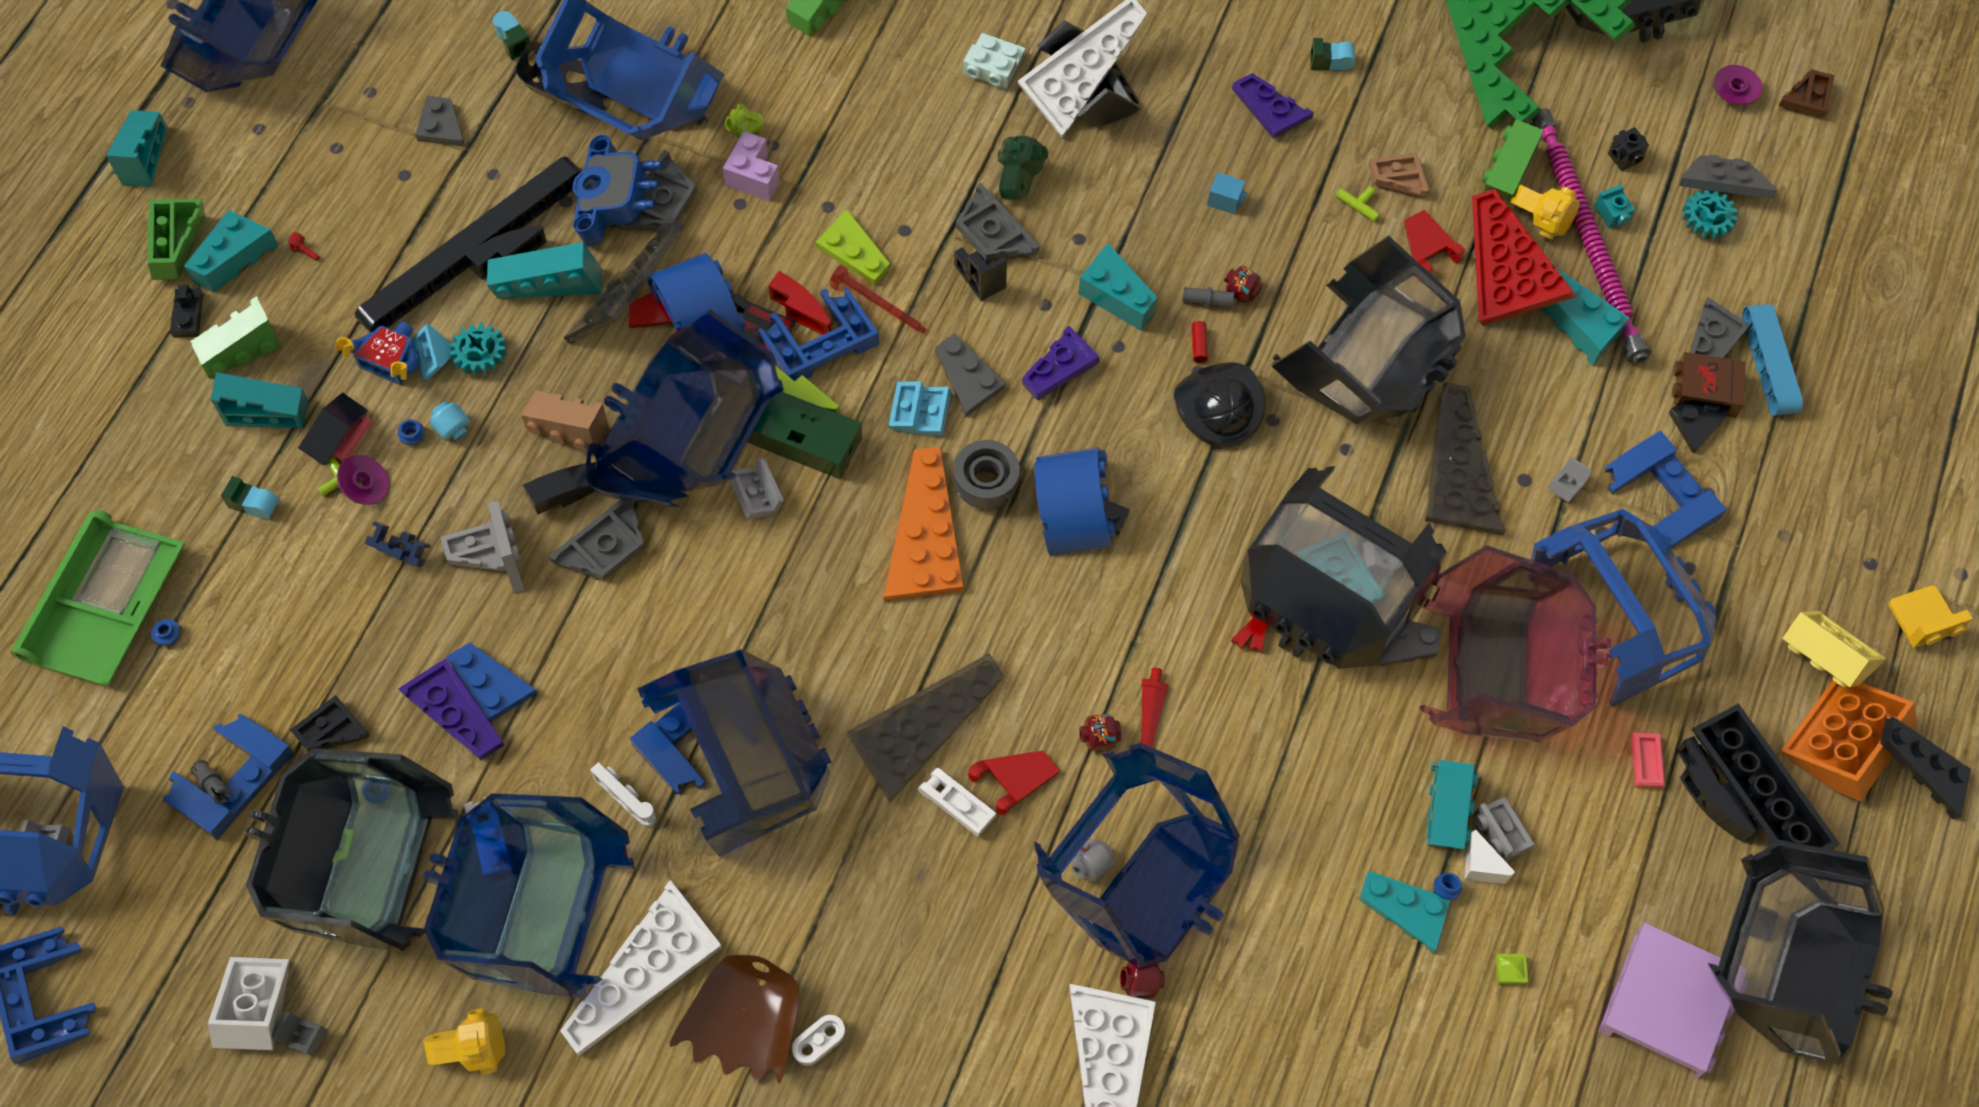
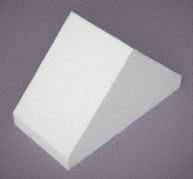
(1484, 863)

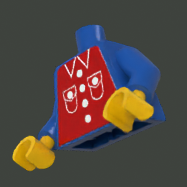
(384, 352)

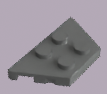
(1727, 176)
(670, 197)
(993, 228)
(603, 543)

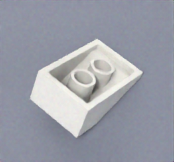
(249, 1003)

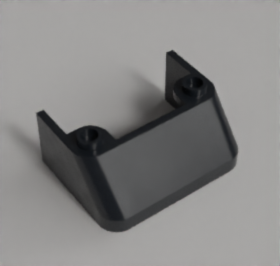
(1113, 97)

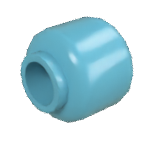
(449, 421)

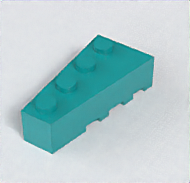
(546, 272)
(1587, 320)

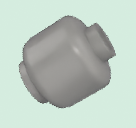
(1092, 860)

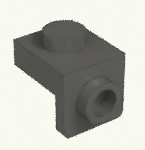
(299, 1034)

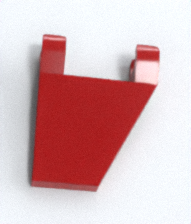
(1428, 239)
(647, 312)
(1016, 774)

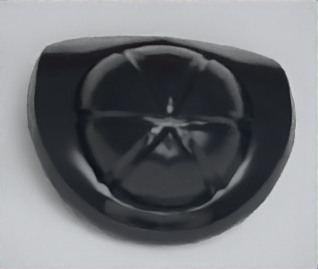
(1221, 403)

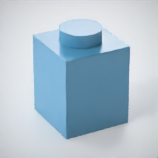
(1227, 193)

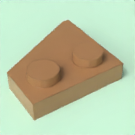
(1400, 174)

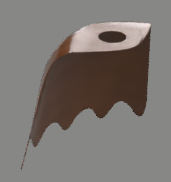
(740, 1036)

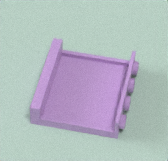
(1669, 1000)

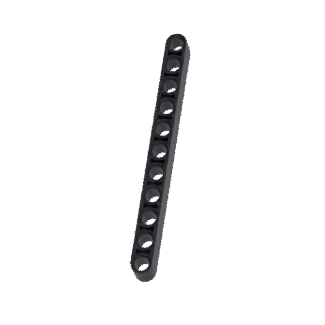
(450, 258)

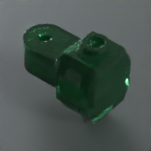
(1021, 159)

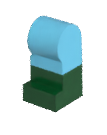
(511, 33)
(1332, 55)
(249, 499)

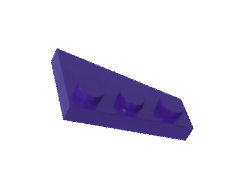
(1269, 107)
(1063, 362)

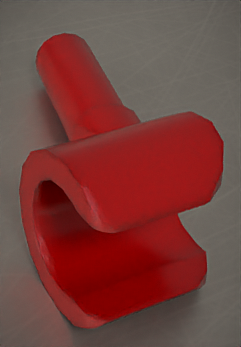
(296, 244)

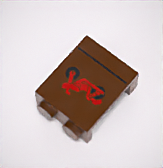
(1710, 381)

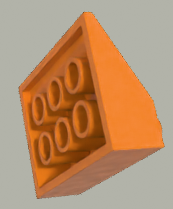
(1844, 734)

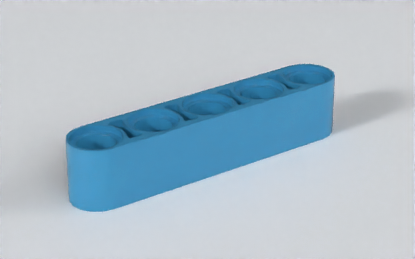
(1772, 360)

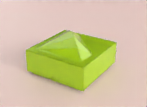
(1511, 969)

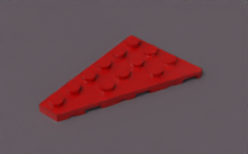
(1510, 265)

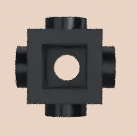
(1628, 148)

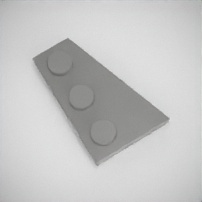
(505, 539)

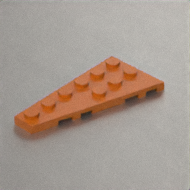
(925, 542)

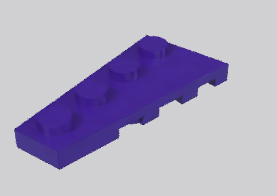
(452, 707)

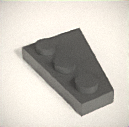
(1717, 330)
(970, 377)

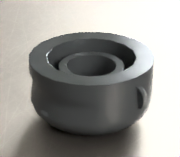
(986, 457)

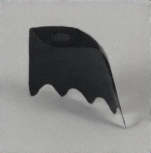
(578, 89)

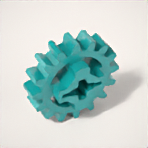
(1709, 214)
(474, 349)

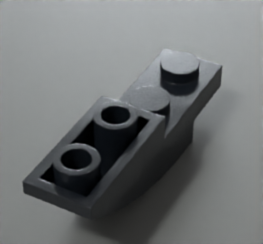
(1716, 800)

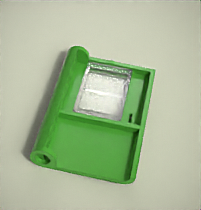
(97, 599)

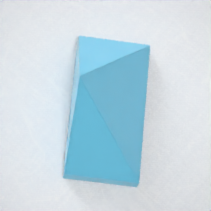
(432, 351)

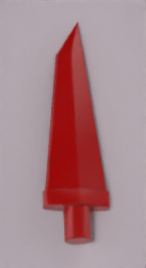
(1152, 702)

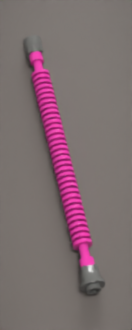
(1597, 252)

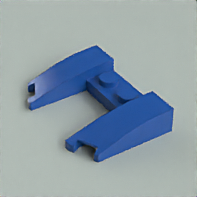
(854, 334)
(1657, 456)
(656, 745)
(266, 758)
(23, 1033)

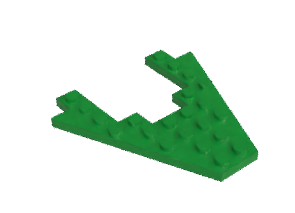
(1480, 34)

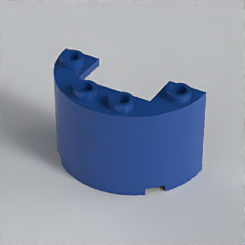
(692, 289)
(1073, 500)

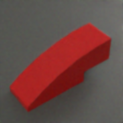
(799, 303)

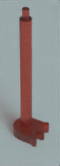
(841, 276)

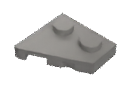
(474, 548)

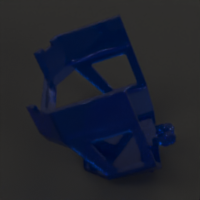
(1165, 879)

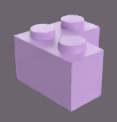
(749, 170)

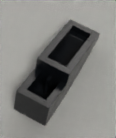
(506, 244)
(559, 488)

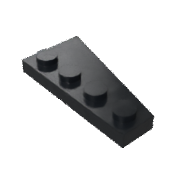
(1929, 764)

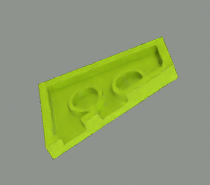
(853, 248)

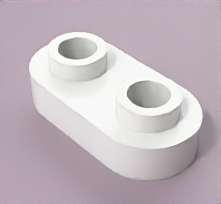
(818, 1040)

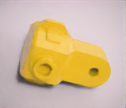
(1551, 211)
(475, 1044)

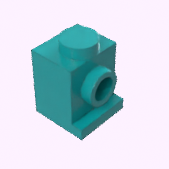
(1614, 207)

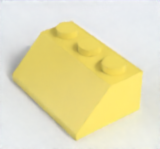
(1832, 648)

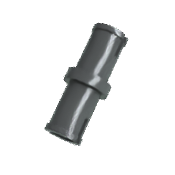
(1208, 297)
(210, 781)

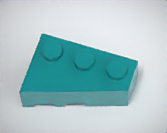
(138, 148)
(258, 402)

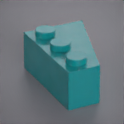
(227, 250)
(1118, 289)
(1451, 804)

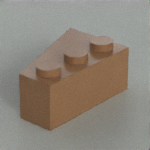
(566, 420)

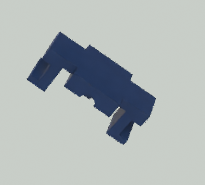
(410, 553)

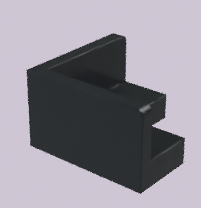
(981, 276)
(331, 427)

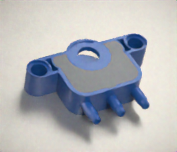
(616, 190)

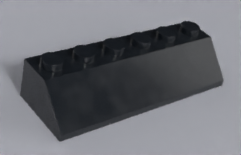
(1762, 780)

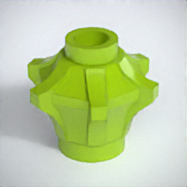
(743, 120)

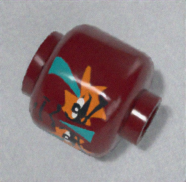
(1243, 283)
(1100, 732)

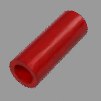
(1199, 342)

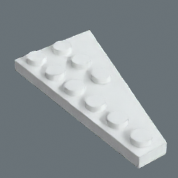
(1073, 73)
(651, 960)
(1111, 1044)

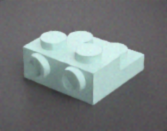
(993, 60)

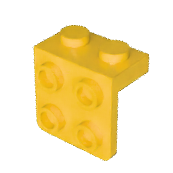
(1927, 617)

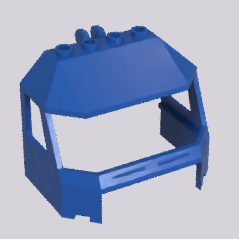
(629, 70)
(1643, 654)
(42, 868)

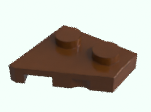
(1810, 94)

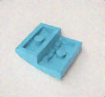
(920, 409)

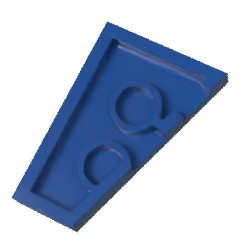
(488, 682)

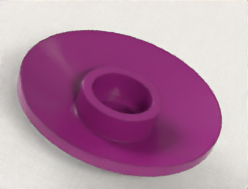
(1737, 84)
(369, 473)

